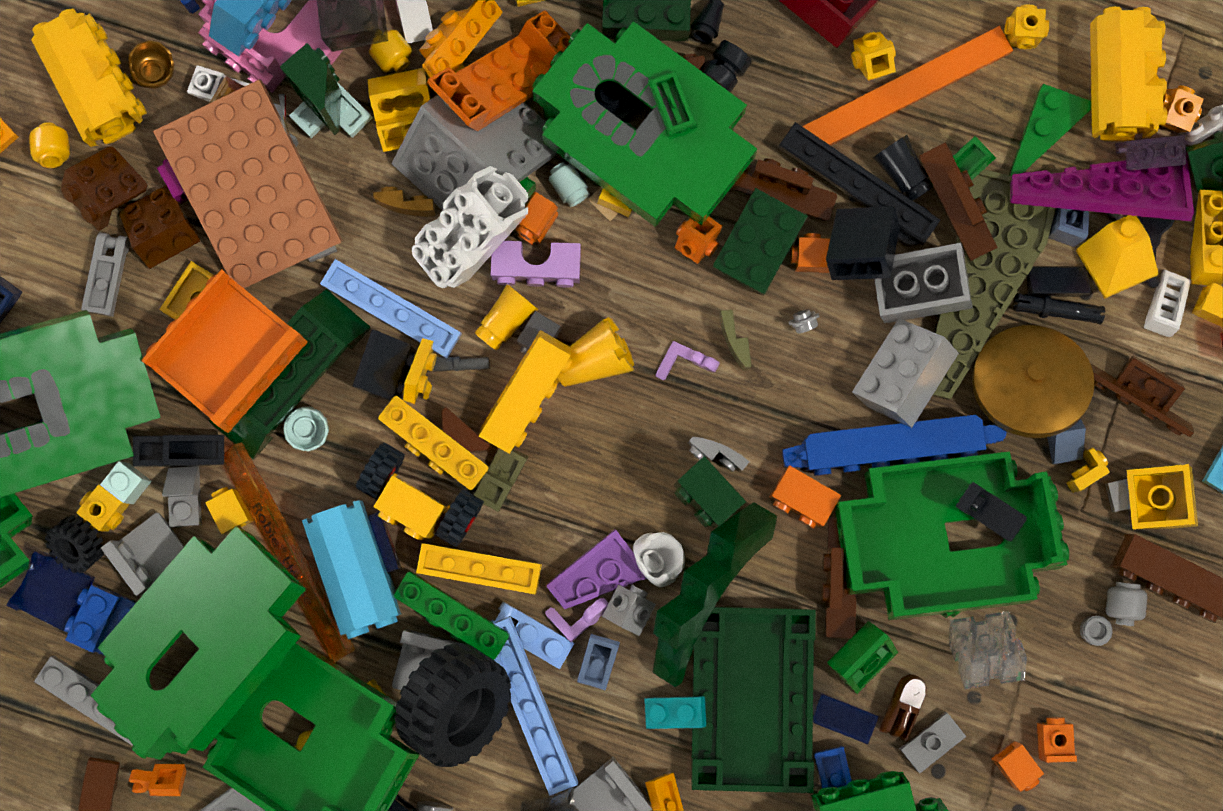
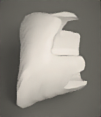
(659, 557)

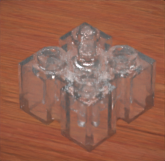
(987, 650)

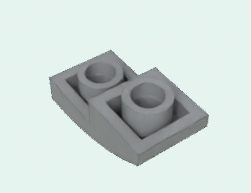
(730, 459)

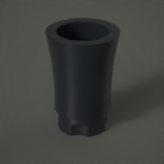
(904, 168)

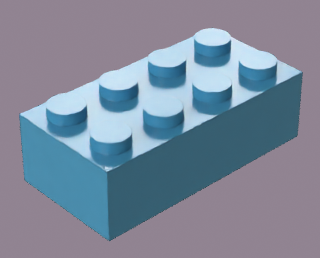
(239, 22)

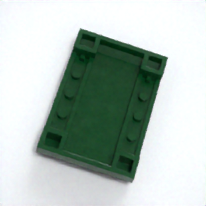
(757, 701)

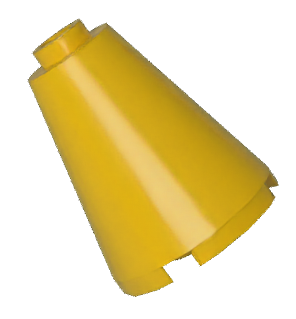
(598, 355)

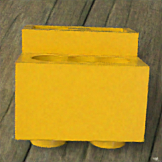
(396, 103)

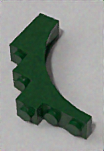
(703, 584)

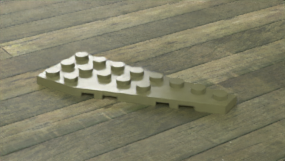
(994, 277)

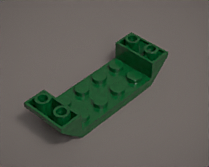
(329, 331)

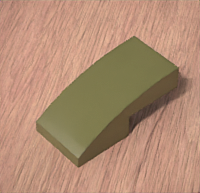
(738, 347)
(500, 478)

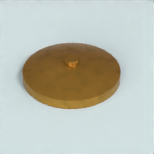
(1033, 381)

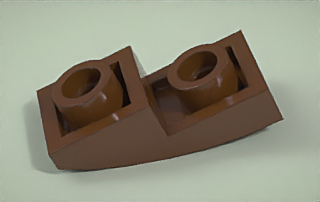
(99, 785)

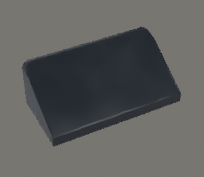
(1058, 282)

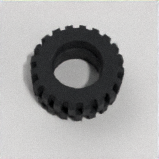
(453, 705)

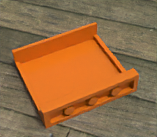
(224, 350)

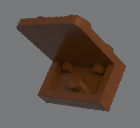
(101, 185)
(158, 227)

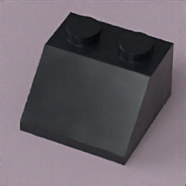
(384, 366)

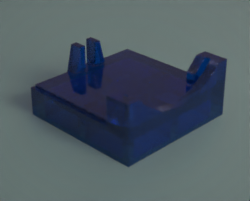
(50, 590)

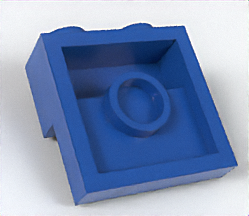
(97, 617)

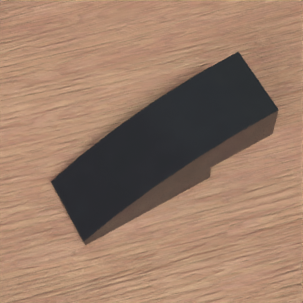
(178, 450)

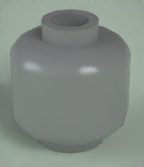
(1126, 603)

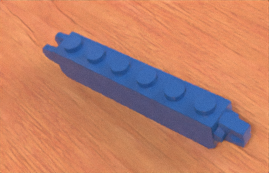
(892, 443)

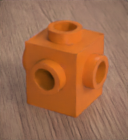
(698, 240)

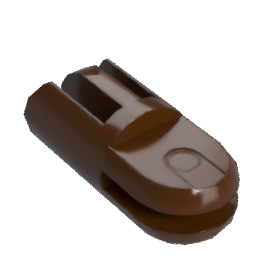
(904, 707)

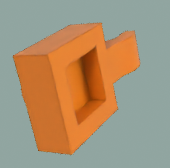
(162, 781)

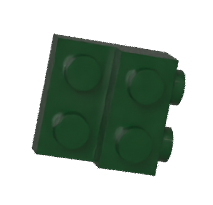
(1207, 163)

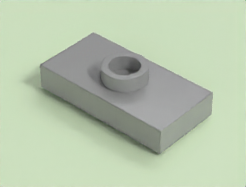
(932, 742)

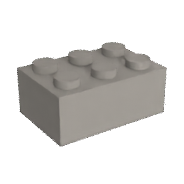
(925, 284)
(905, 372)

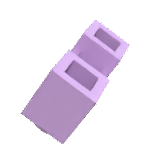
(561, 266)

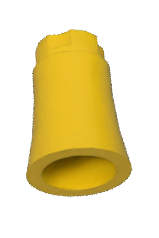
(505, 317)

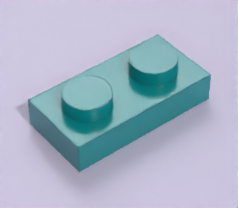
(675, 712)

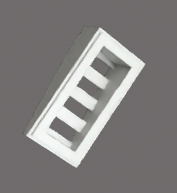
(1161, 320)

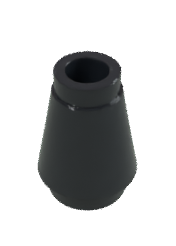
(708, 21)

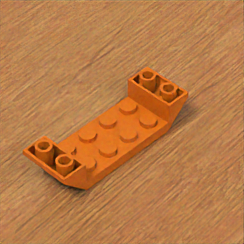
(504, 75)

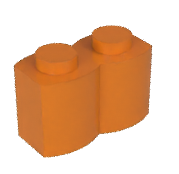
(539, 219)

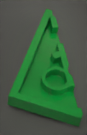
(1049, 120)

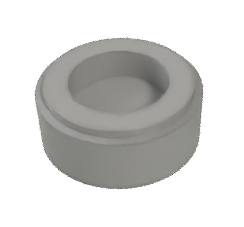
(1096, 630)

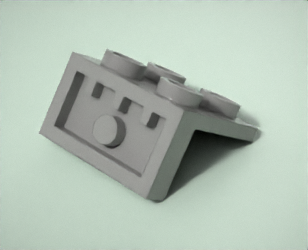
(144, 553)
(414, 649)
(610, 790)

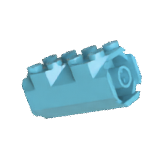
(352, 569)

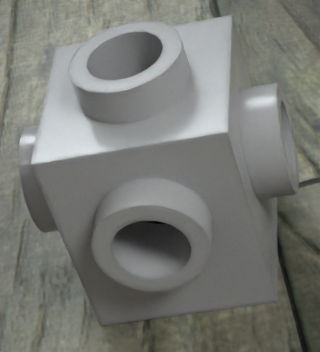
(629, 609)

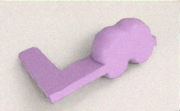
(694, 356)
(589, 618)

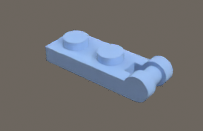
(537, 637)

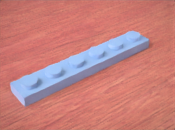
(534, 714)

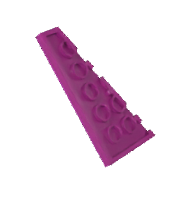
(1110, 189)

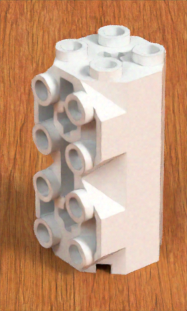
(470, 227)

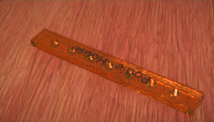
(286, 550)

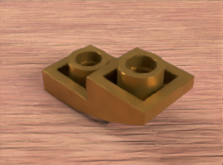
(395, 200)

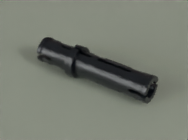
(1045, 307)

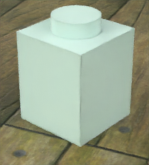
(125, 482)

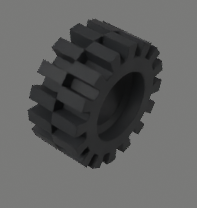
(74, 544)

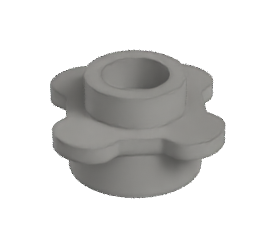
(804, 321)

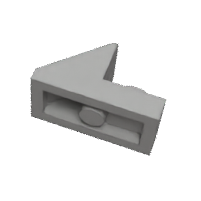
(184, 496)

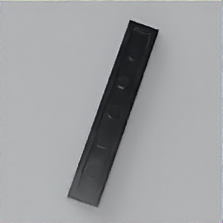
(857, 181)

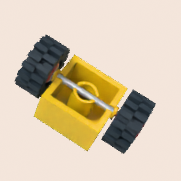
(410, 506)

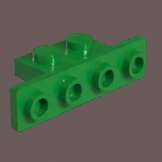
(451, 615)

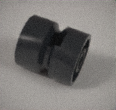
(727, 65)

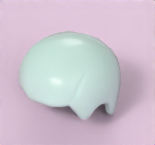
(306, 428)

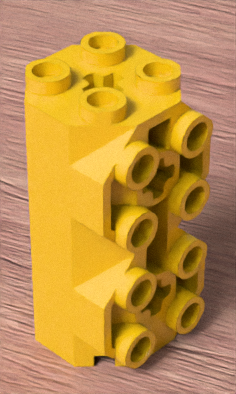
(1124, 74)
(88, 77)

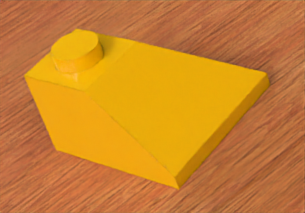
(1119, 256)

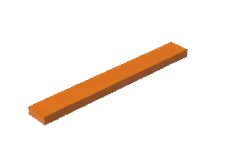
(911, 87)

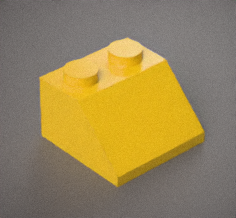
(1162, 497)

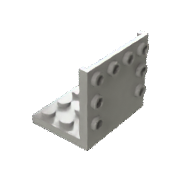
(446, 153)

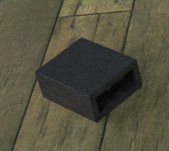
(863, 243)

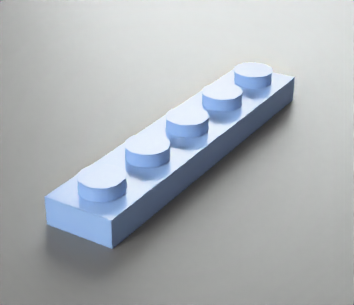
(390, 308)

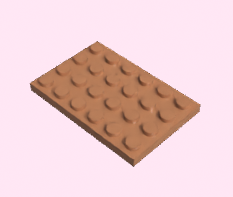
(248, 185)

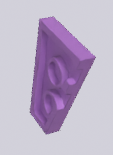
(596, 572)

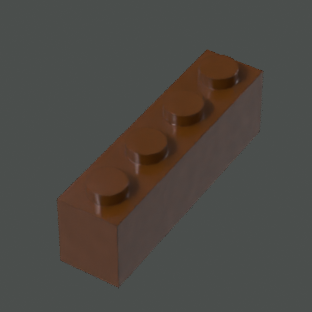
(1170, 575)

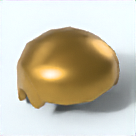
(151, 64)

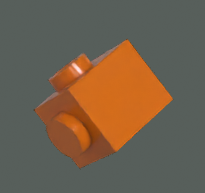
(810, 253)

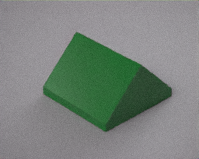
(863, 656)

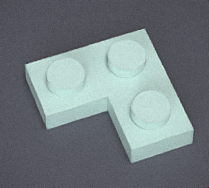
(352, 116)

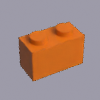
(805, 497)

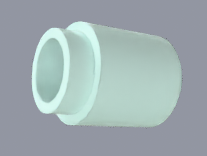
(568, 184)

